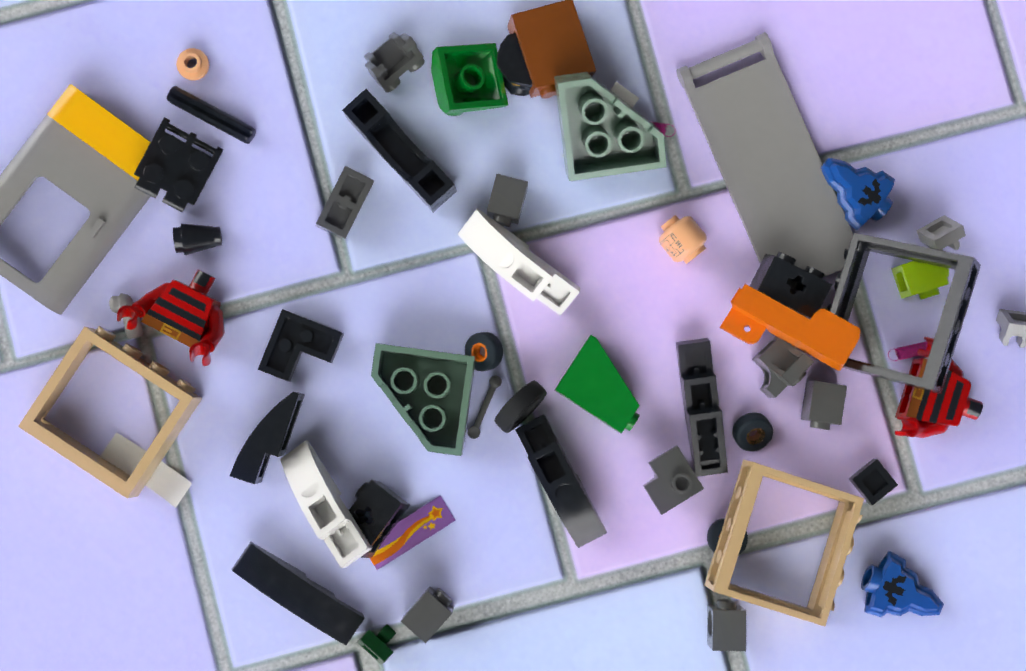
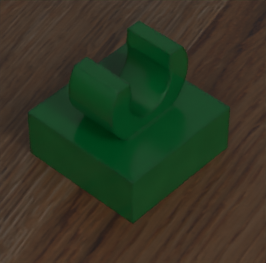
(377, 644)

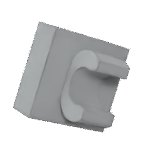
(942, 233)
(1012, 324)

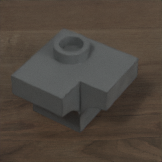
(781, 366)
(672, 480)

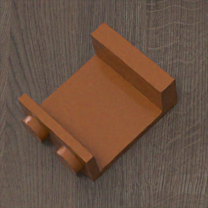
(551, 45)

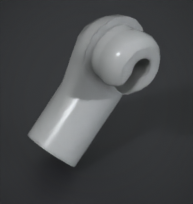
(118, 301)

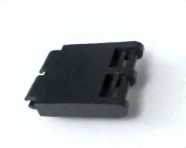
(176, 166)

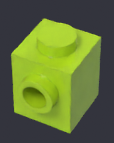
(919, 279)

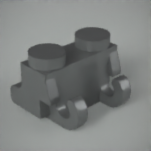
(393, 60)

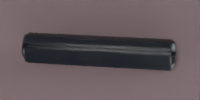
(211, 114)

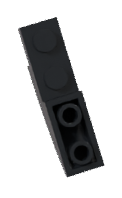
(560, 481)

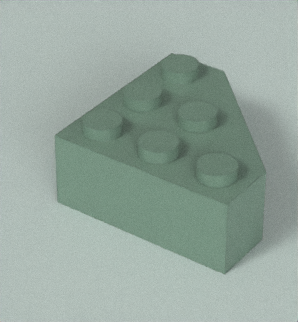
(603, 131)
(428, 392)

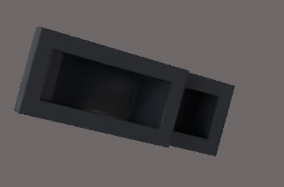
(267, 439)

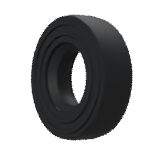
(520, 406)

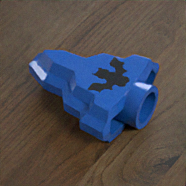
(859, 191)
(897, 590)

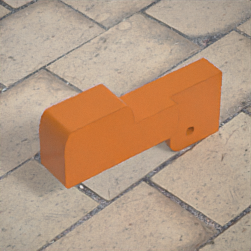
(822, 336)

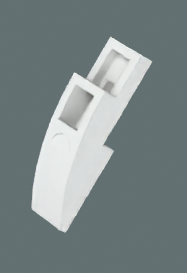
(516, 263)
(322, 505)

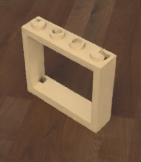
(123, 483)
(830, 572)

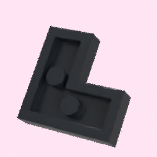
(292, 337)

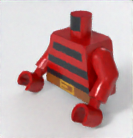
(182, 314)
(930, 413)

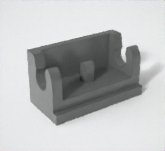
(344, 202)

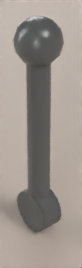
(474, 431)

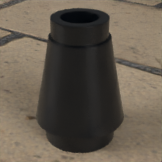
(196, 238)

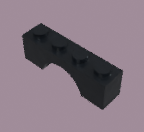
(399, 151)

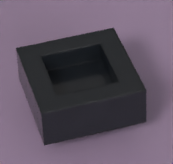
(873, 481)

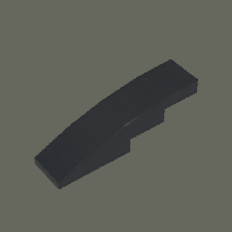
(701, 407)
(298, 593)

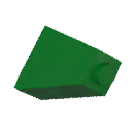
(598, 388)

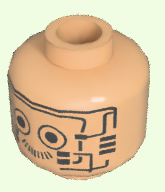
(682, 239)

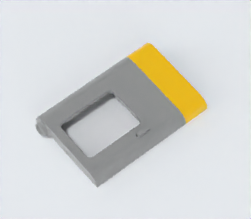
(94, 162)

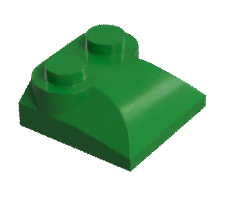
(467, 78)

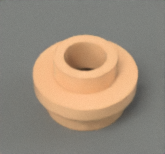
(196, 72)

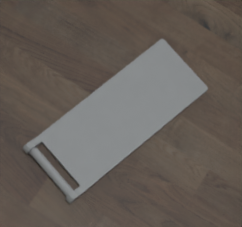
(768, 159)

